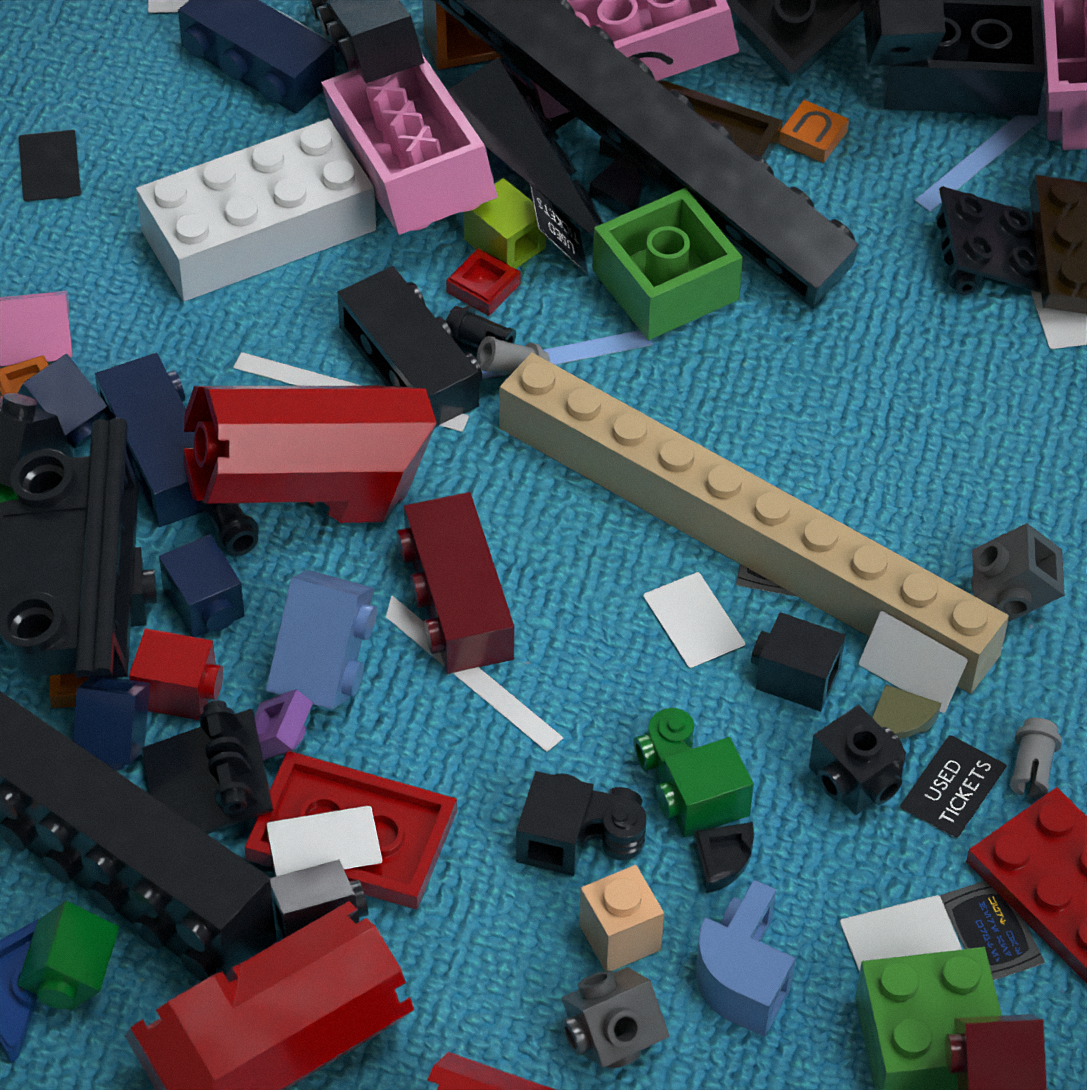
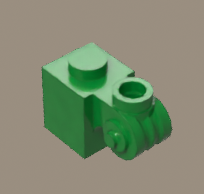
(696, 785)

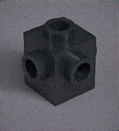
(858, 760)

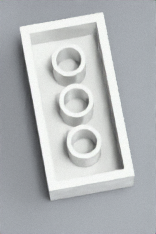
(256, 209)

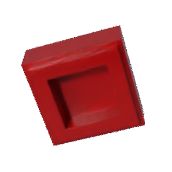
(483, 282)

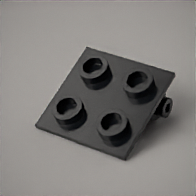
(986, 241)
(213, 771)

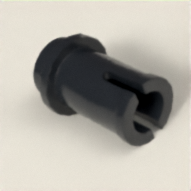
(472, 329)
(234, 530)

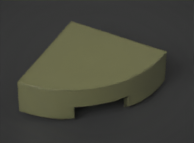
(905, 712)

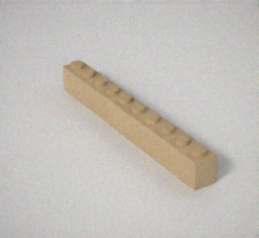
(742, 514)

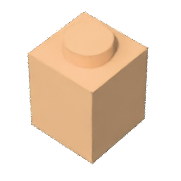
(621, 918)

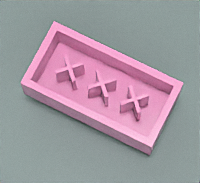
(411, 145)

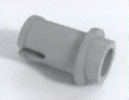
(504, 356)
(1037, 744)

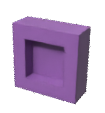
(282, 722)

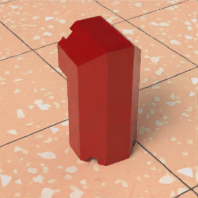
(308, 445)
(277, 1011)

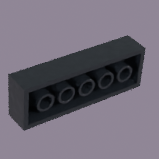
(129, 849)

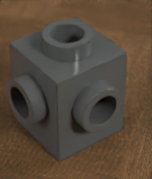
(1018, 572)
(613, 1017)

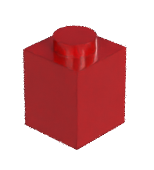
(179, 672)

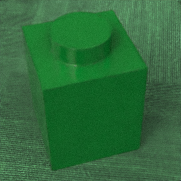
(68, 956)

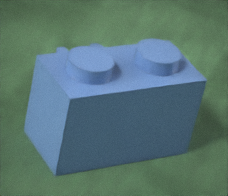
(322, 638)

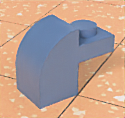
(738, 971)

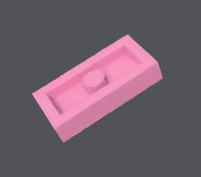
(34, 327)

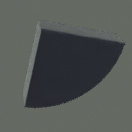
(618, 186)
(723, 853)

